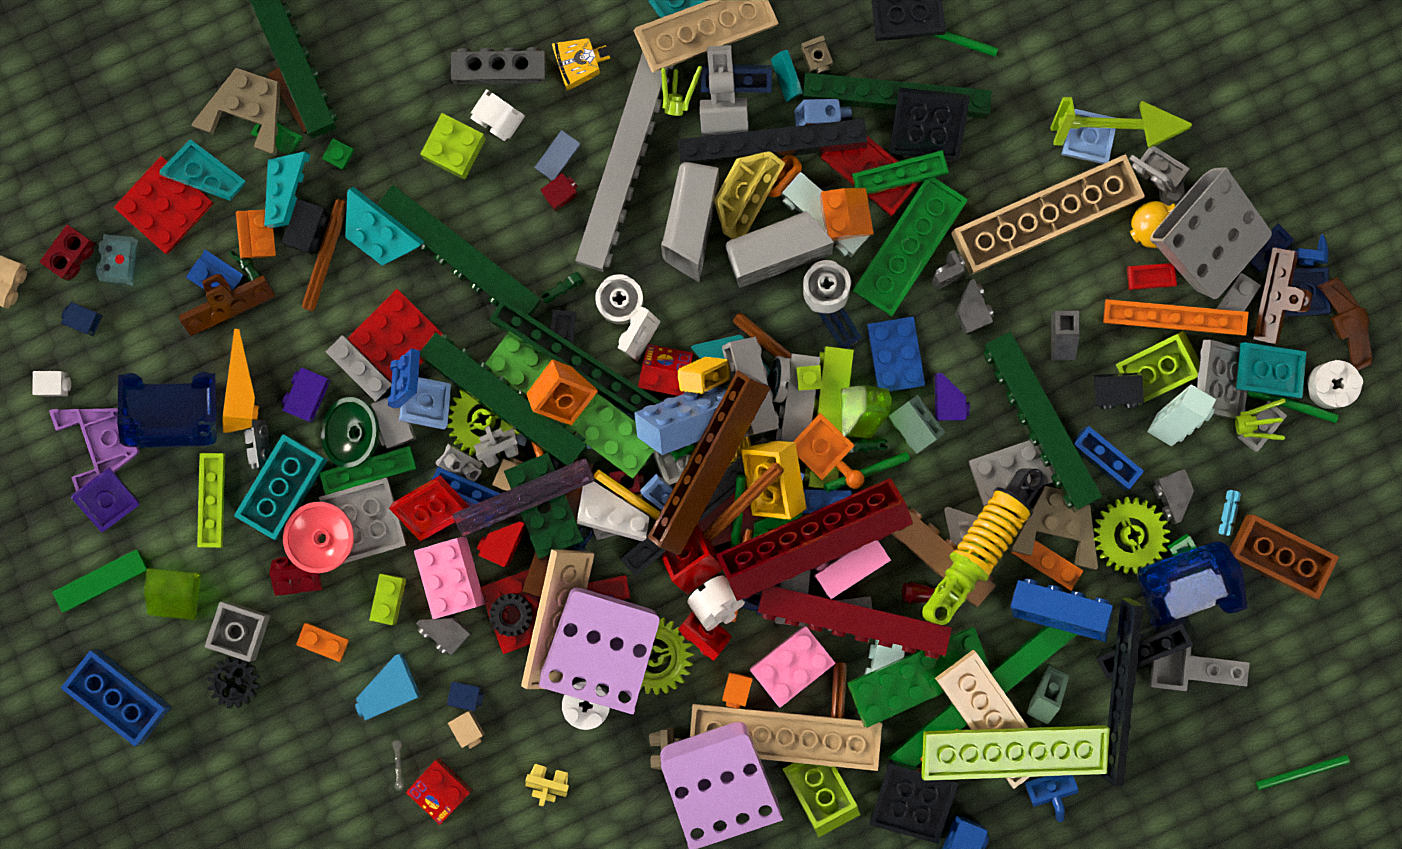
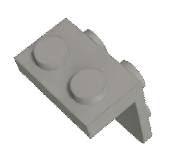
(1161, 169)

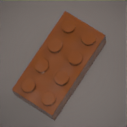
(1283, 556)

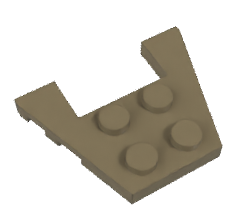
(247, 98)
(1056, 519)

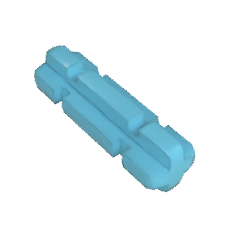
(1229, 512)

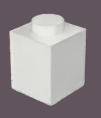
(51, 383)

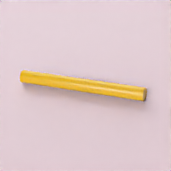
(626, 494)

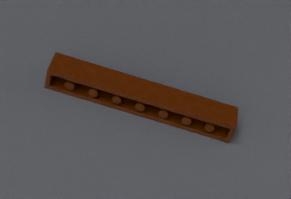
(708, 462)

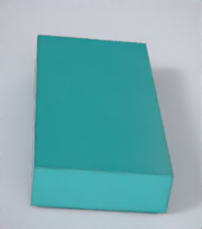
(786, 76)

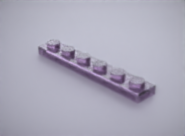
(523, 497)

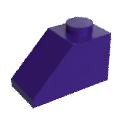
(949, 401)

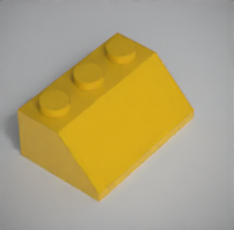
(786, 494)

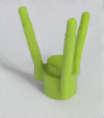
(674, 104)
(1246, 424)

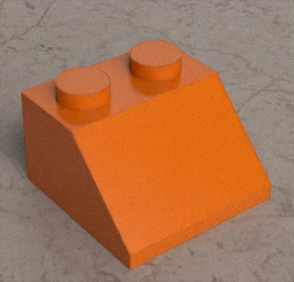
(846, 213)
(560, 393)

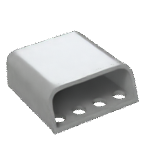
(690, 218)
(1212, 233)
(778, 248)

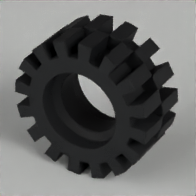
(498, 621)

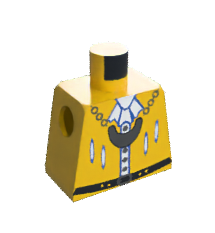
(578, 61)

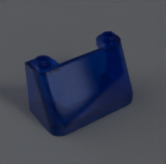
(167, 412)
(1193, 583)

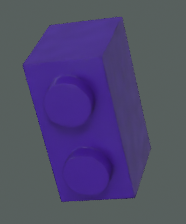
(305, 394)

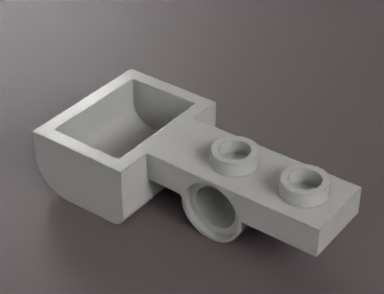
(723, 112)
(1176, 669)

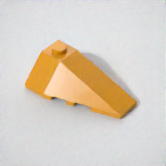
(239, 398)

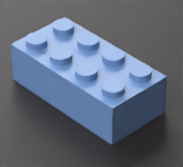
(677, 420)

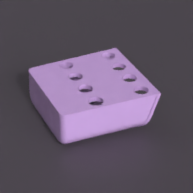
(602, 643)
(716, 780)

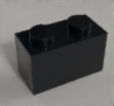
(305, 227)
(1118, 389)

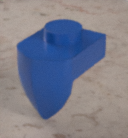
(1310, 257)

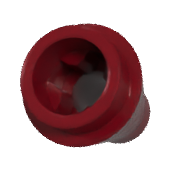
(916, 593)

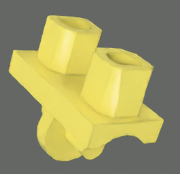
(537, 781)

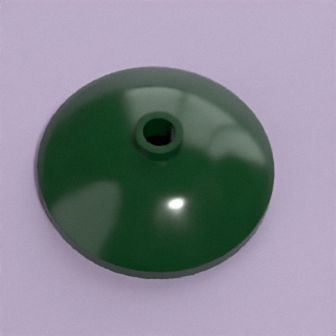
(350, 432)

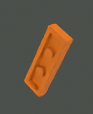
(1052, 565)

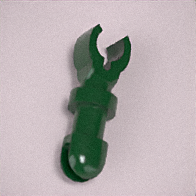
(246, 265)
(571, 282)
(865, 445)

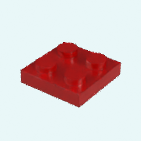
(709, 642)

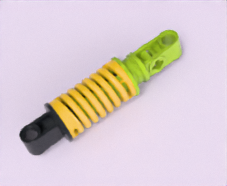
(984, 544)

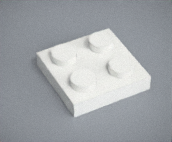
(638, 334)

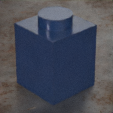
(81, 318)
(465, 695)

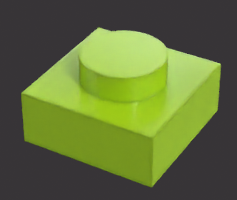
(809, 377)

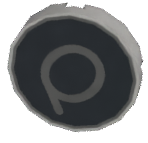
(778, 377)

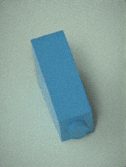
(388, 689)

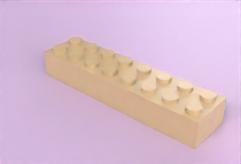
(1047, 214)

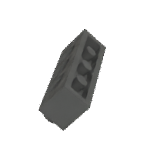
(533, 74)

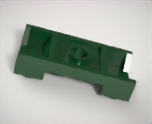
(550, 530)

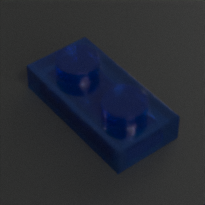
(1278, 239)

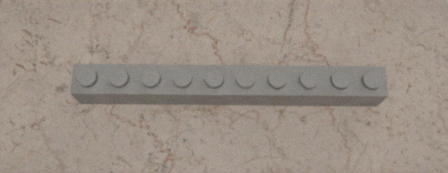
(621, 168)

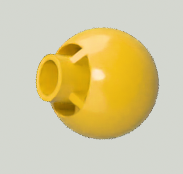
(1147, 219)

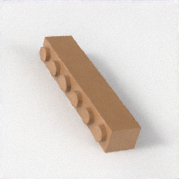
(935, 553)

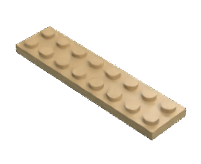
(798, 736)

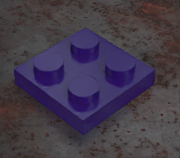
(105, 499)

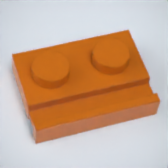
(253, 236)

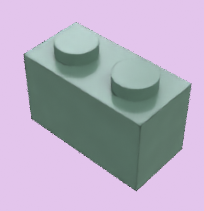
(916, 424)

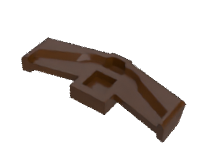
(1350, 321)

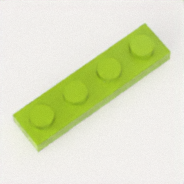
(211, 500)

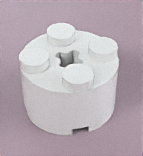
(498, 114)
(831, 274)
(608, 292)
(1321, 386)
(715, 603)
(581, 718)

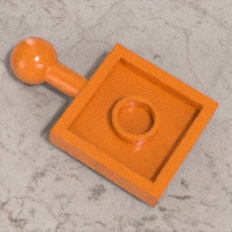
(823, 448)

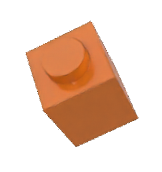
(736, 690)

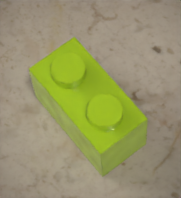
(387, 599)

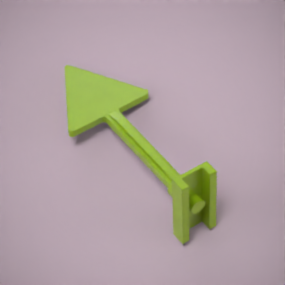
(1155, 122)

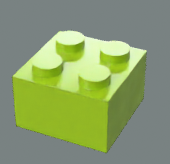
(453, 146)

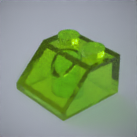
(864, 410)
(172, 593)

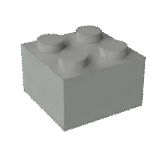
(237, 631)

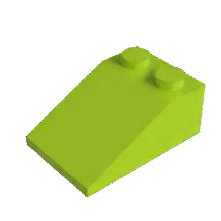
(1163, 365)
(822, 795)

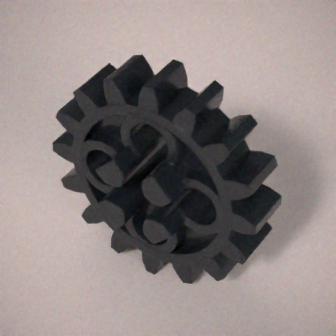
(220, 685)

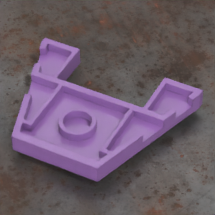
(101, 437)

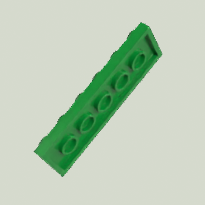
(910, 245)
(909, 679)

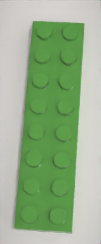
(600, 423)

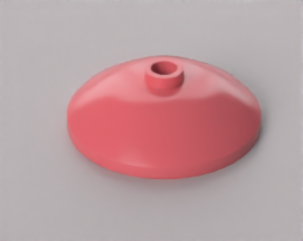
(303, 534)

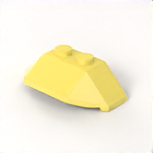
(746, 191)

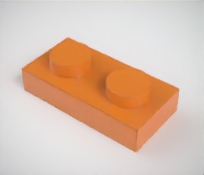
(322, 642)

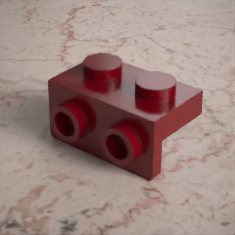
(290, 579)

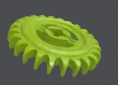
(463, 429)
(1122, 513)
(679, 656)

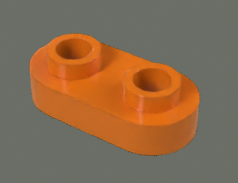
(787, 175)

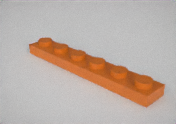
(1175, 317)

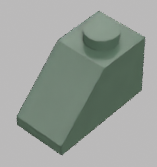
(1048, 695)

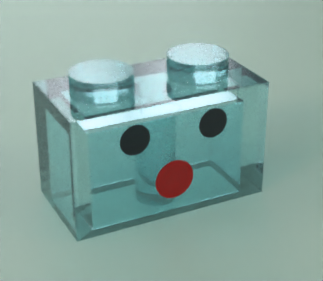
(117, 260)

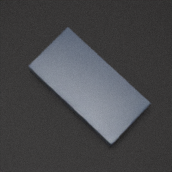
(557, 155)

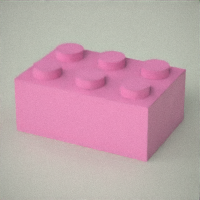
(849, 568)
(449, 577)
(792, 666)

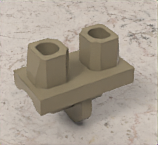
(661, 738)

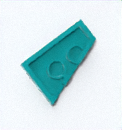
(202, 171)
(282, 181)

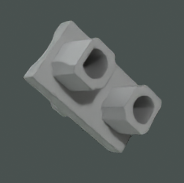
(494, 443)
(460, 463)

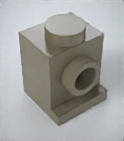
(815, 65)

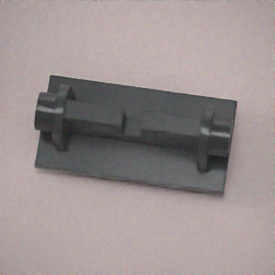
(261, 451)

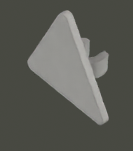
(958, 524)

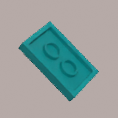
(1271, 370)

